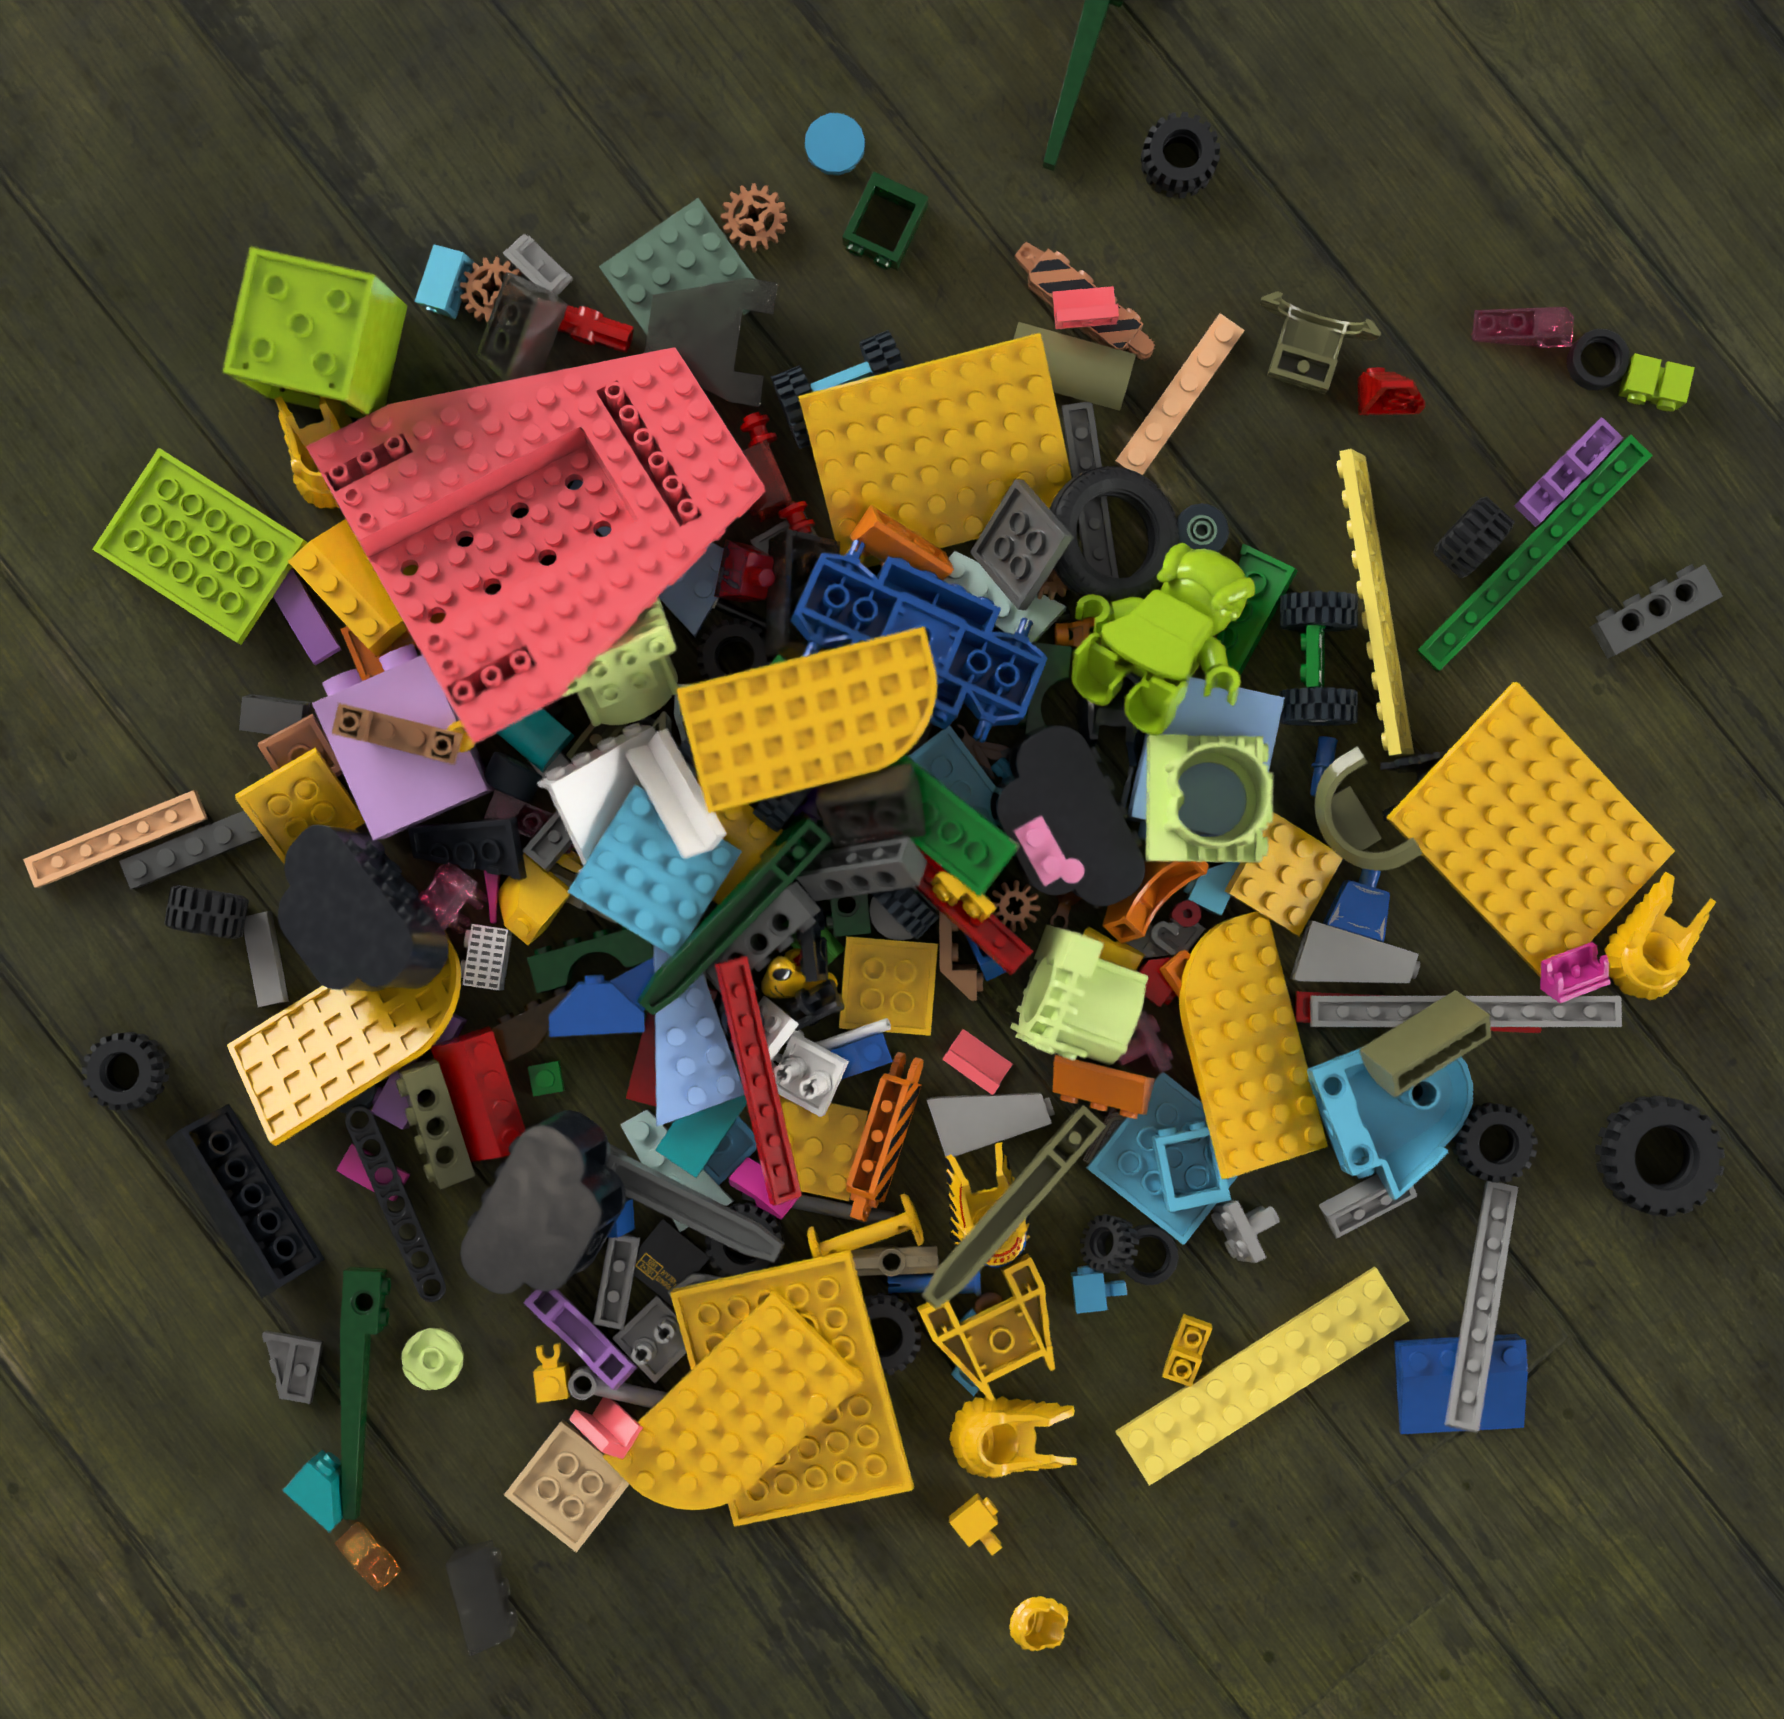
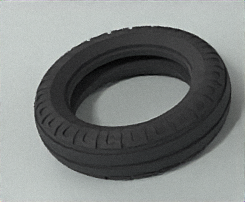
(1154, 511)

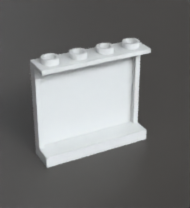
(595, 787)

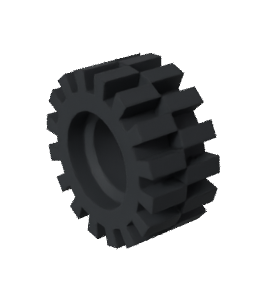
(1122, 1248)

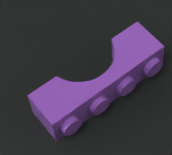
(388, 1101)
(581, 1336)

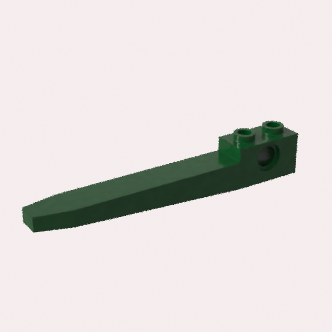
(1082, 51)
(756, 891)
(355, 1343)

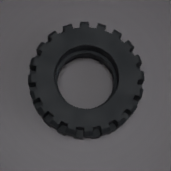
(1699, 1161)

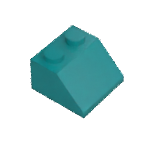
(319, 1489)

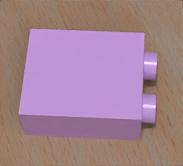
(390, 784)

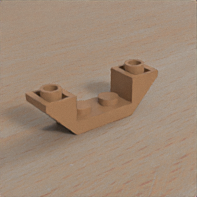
(397, 733)
(961, 975)

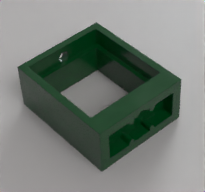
(896, 194)

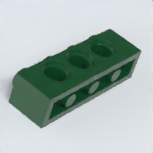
(852, 921)

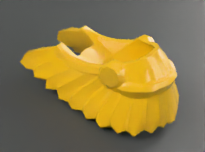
(306, 474)
(1653, 949)
(1001, 1436)

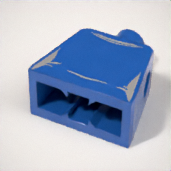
(1361, 907)

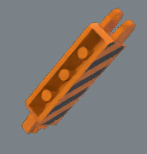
(883, 1136)

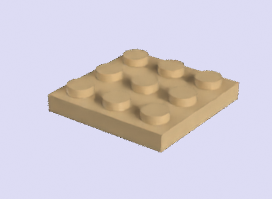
(567, 1486)

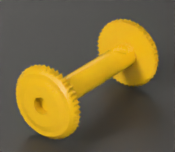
(870, 1233)

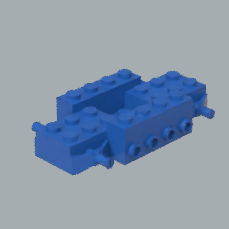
(972, 664)

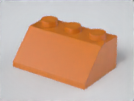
(890, 538)
(1102, 1086)

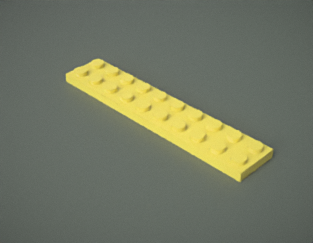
(1377, 613)
(1262, 1375)

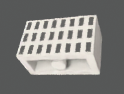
(486, 957)

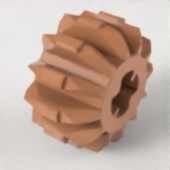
(1024, 910)

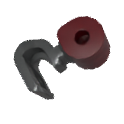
(1181, 916)

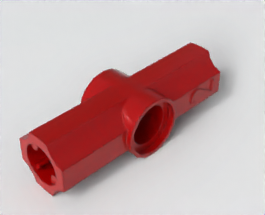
(592, 327)

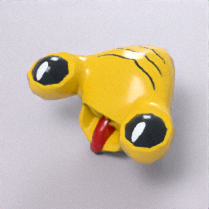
(785, 976)

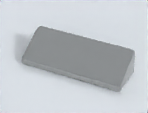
(265, 959)
(1360, 1205)
(616, 1281)

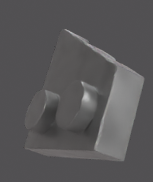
(294, 1364)

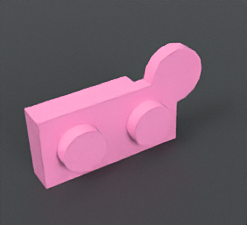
(1046, 855)

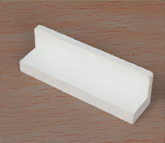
(676, 795)

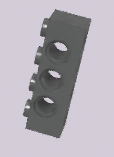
(1699, 590)
(863, 869)
(792, 903)

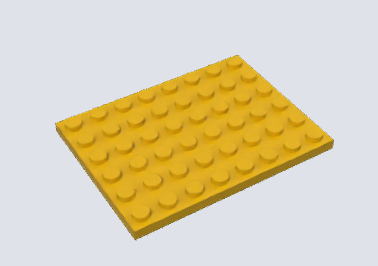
(938, 442)
(1530, 831)
(858, 1444)

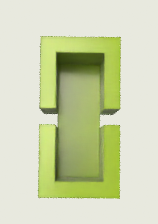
(1659, 385)

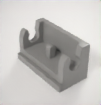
(537, 265)

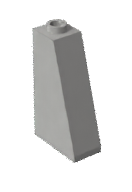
(1342, 956)
(981, 1120)

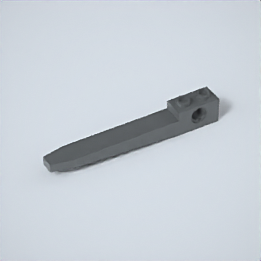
(693, 1208)

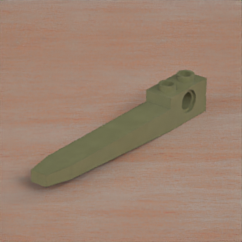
(1013, 1206)

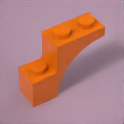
(1133, 915)

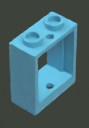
(1194, 1198)

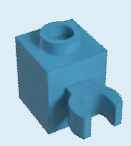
(1091, 1290)

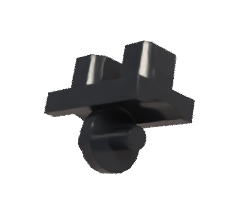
(815, 1004)

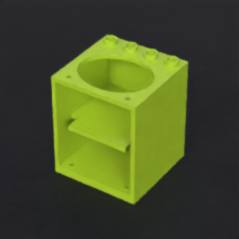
(314, 333)

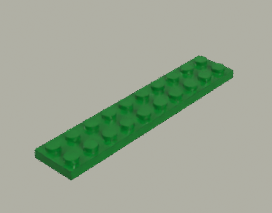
(956, 832)

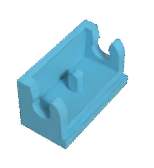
(442, 279)

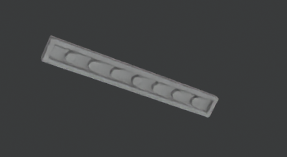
(1481, 1307)

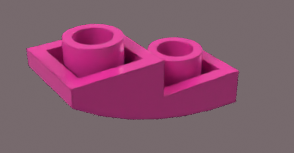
(353, 1168)
(750, 1180)

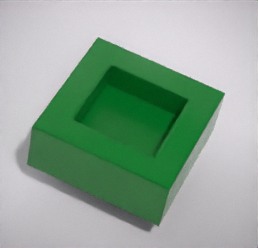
(546, 1078)

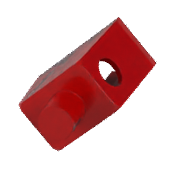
(744, 573)

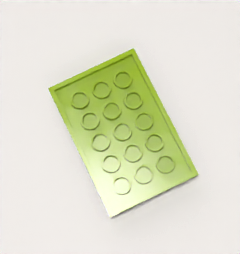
(199, 546)

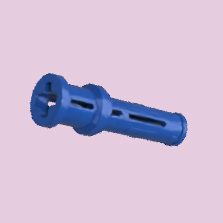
(918, 1282)

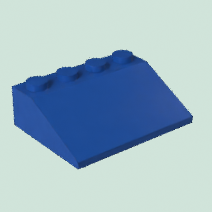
(1426, 1378)

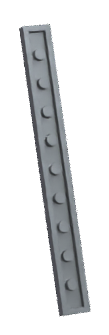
(1503, 1010)

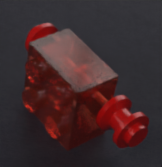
(776, 497)

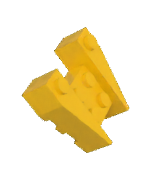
(999, 1336)

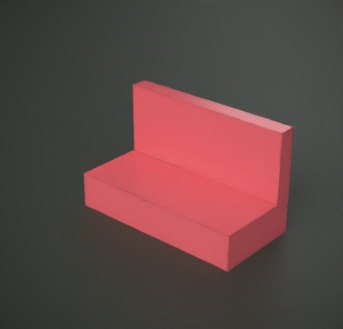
(1085, 307)
(977, 1061)
(608, 1427)

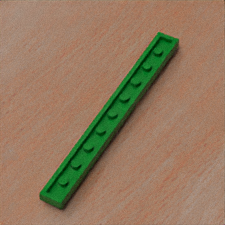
(1534, 553)

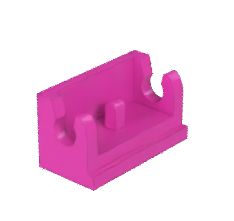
(1574, 973)

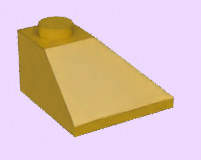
(532, 902)

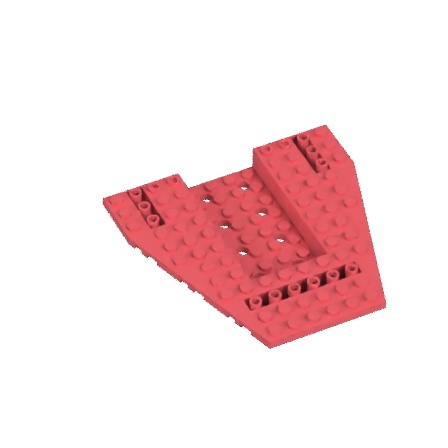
(466, 459)

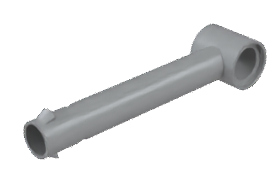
(626, 1392)

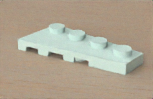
(977, 582)
(645, 1138)

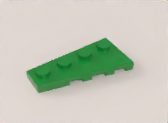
(1271, 582)

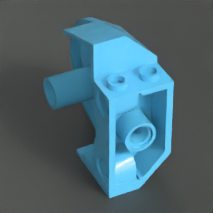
(1389, 1134)

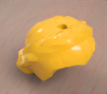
(1038, 1623)

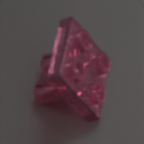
(448, 894)
(1148, 1044)

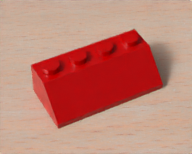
(480, 1093)

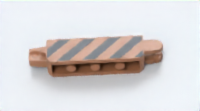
(1053, 273)

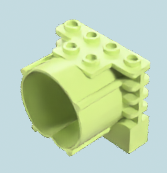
(632, 675)
(1167, 760)
(1078, 1000)

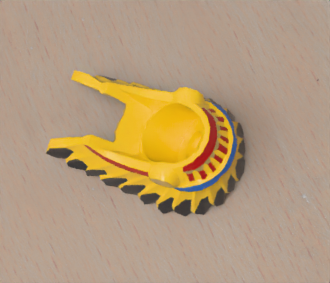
(969, 1207)

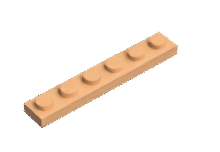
(1180, 395)
(115, 839)

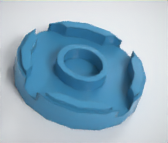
(834, 143)

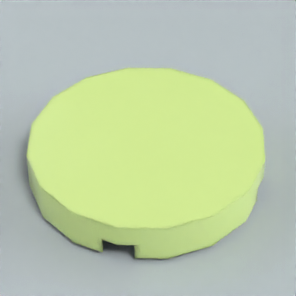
(432, 1358)

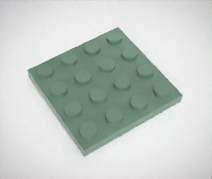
(673, 256)

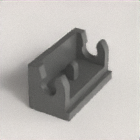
(270, 714)

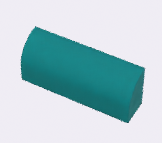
(537, 738)
(697, 1136)

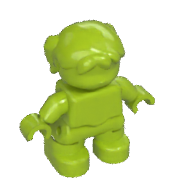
(1163, 637)

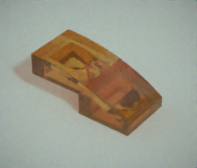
(367, 1557)

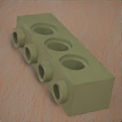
(456, 1164)

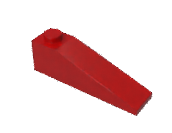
(1387, 394)

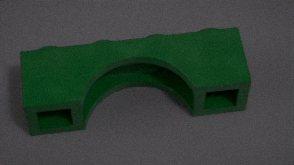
(1054, 671)
(555, 967)

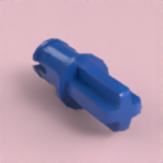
(1324, 757)

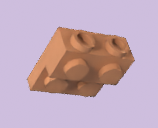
(297, 740)

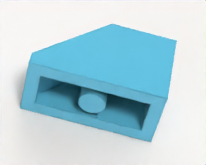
(1209, 889)

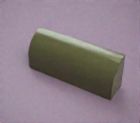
(1084, 367)
(1426, 1043)

